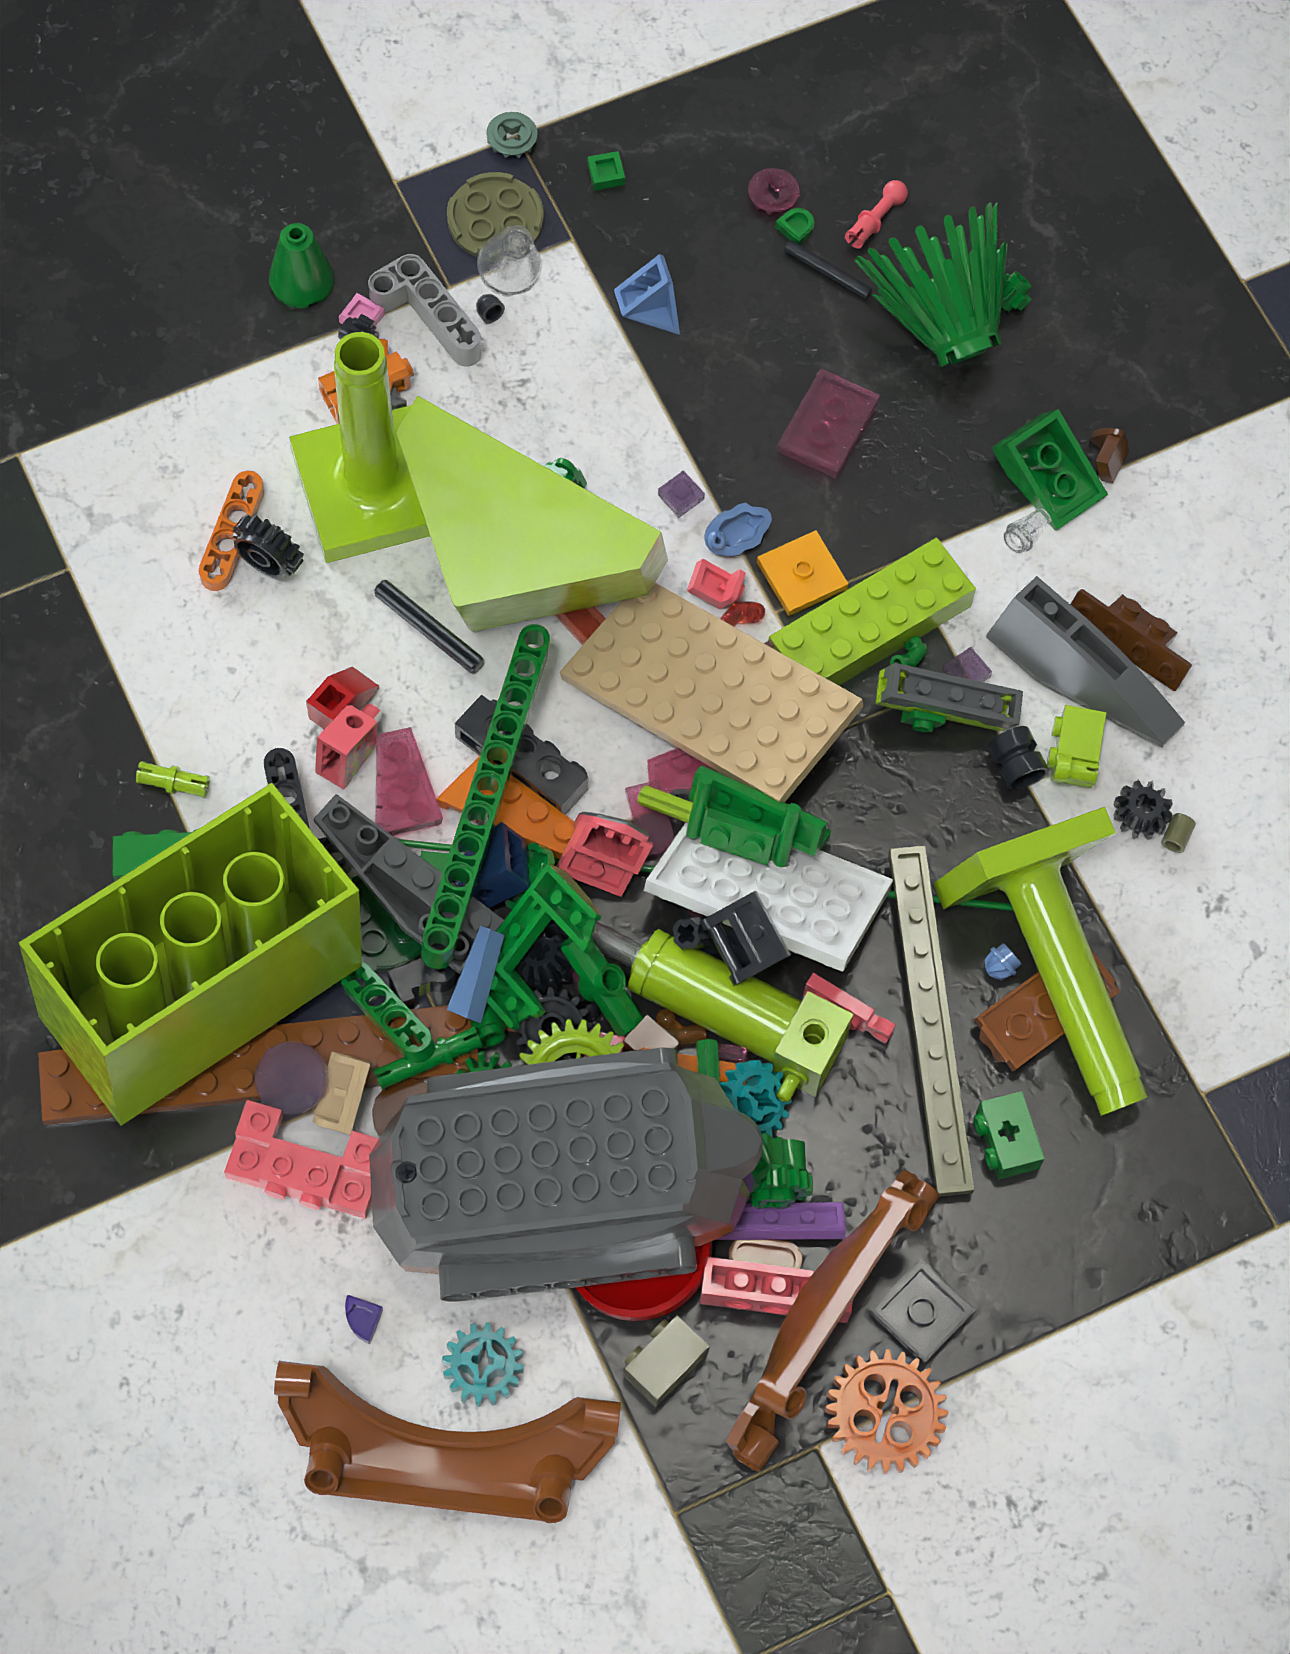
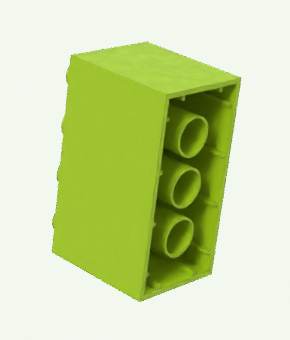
(195, 952)

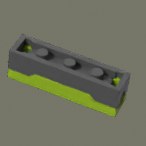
(949, 696)

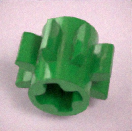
(1015, 291)

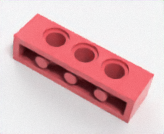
(754, 1286)

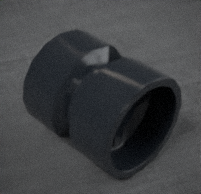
(1020, 762)

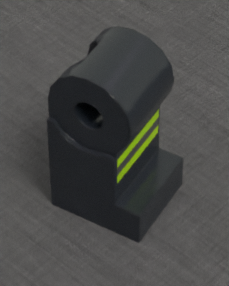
(419, 979)

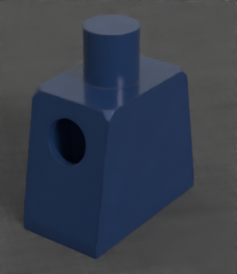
(503, 869)

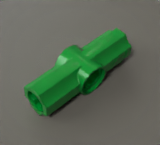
(604, 985)

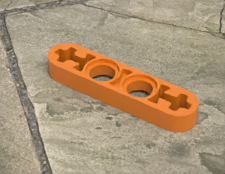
(224, 528)

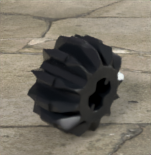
(1148, 801)
(545, 963)

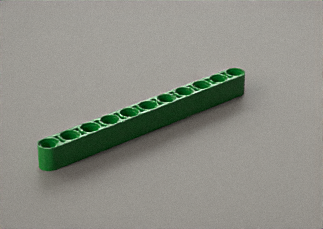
(481, 806)

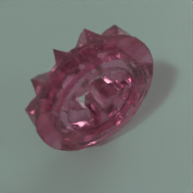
(780, 181)

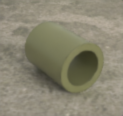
(1178, 832)

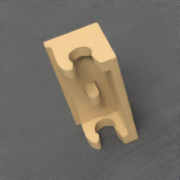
(343, 1093)

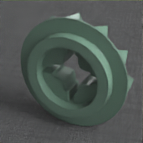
(511, 123)

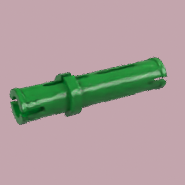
(445, 1051)

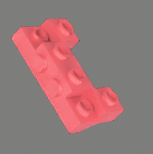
(298, 1170)

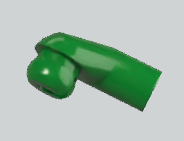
(915, 654)

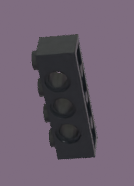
(561, 791)

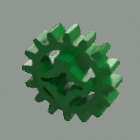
(782, 1187)

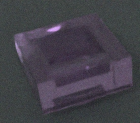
(681, 494)
(968, 666)

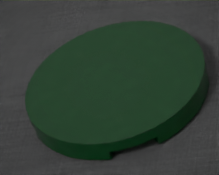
(382, 940)

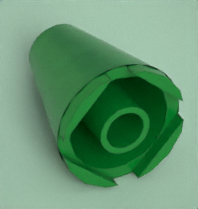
(300, 268)

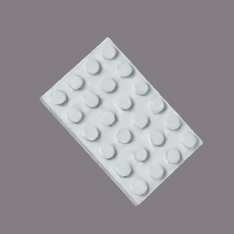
(814, 901)

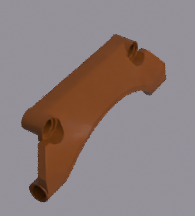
(818, 1312)
(386, 1459)

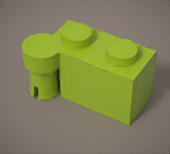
(1077, 746)

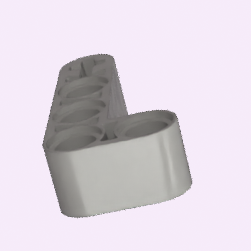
(432, 312)

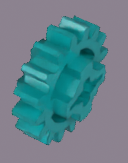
(758, 1095)
(497, 1366)

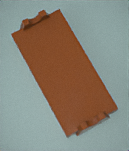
(1026, 1020)

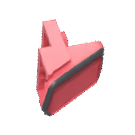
(605, 851)

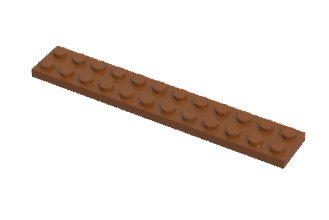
(70, 1098)

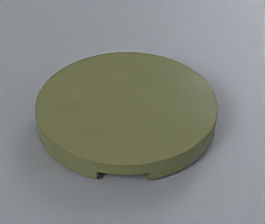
(489, 206)

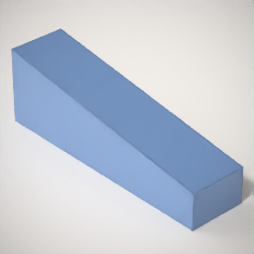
(477, 976)

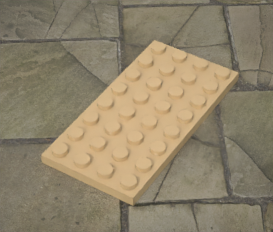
(712, 691)

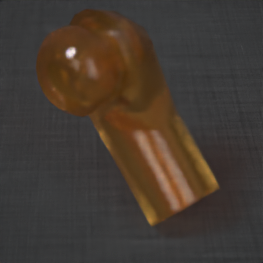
(683, 1034)

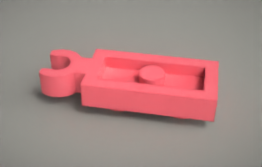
(863, 1015)

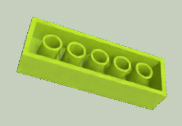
(878, 614)

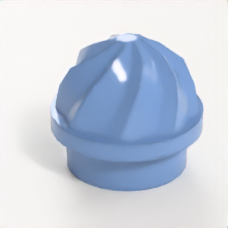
(1001, 962)

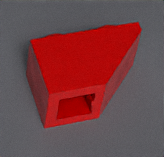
(337, 692)

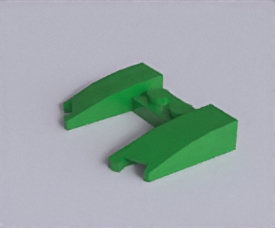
(549, 897)

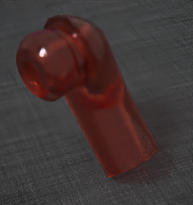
(744, 613)

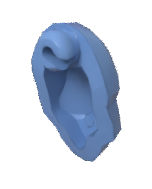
(737, 529)

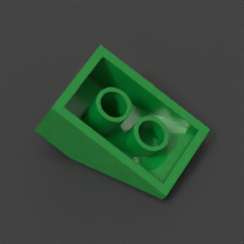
(1050, 468)

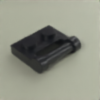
(755, 933)

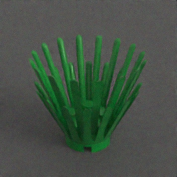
(962, 302)

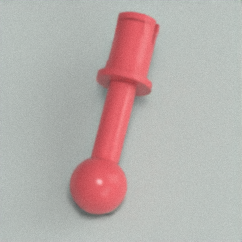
(869, 222)

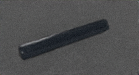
(428, 626)

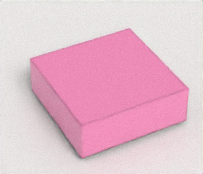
(364, 306)

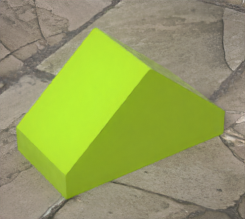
(516, 533)

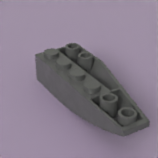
(1080, 662)
(397, 876)

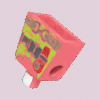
(347, 744)

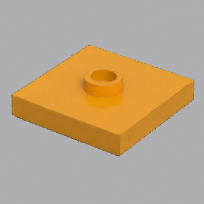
(802, 573)

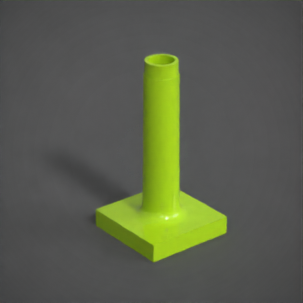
(357, 469)
(1033, 882)

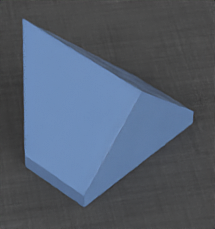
(650, 296)

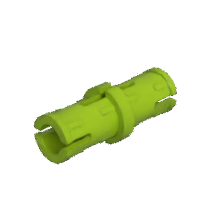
(172, 779)

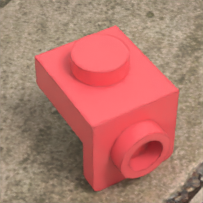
(716, 584)

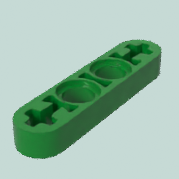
(384, 1013)

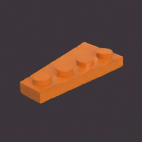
(520, 810)

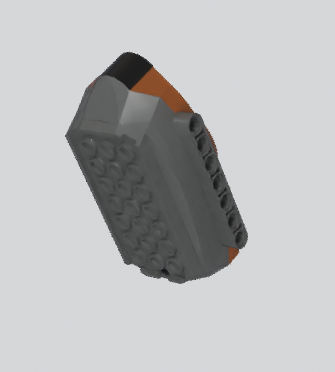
(562, 1174)

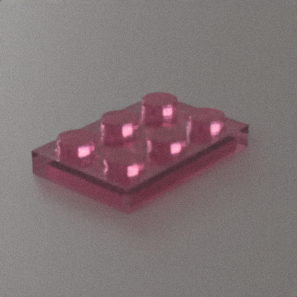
(828, 423)

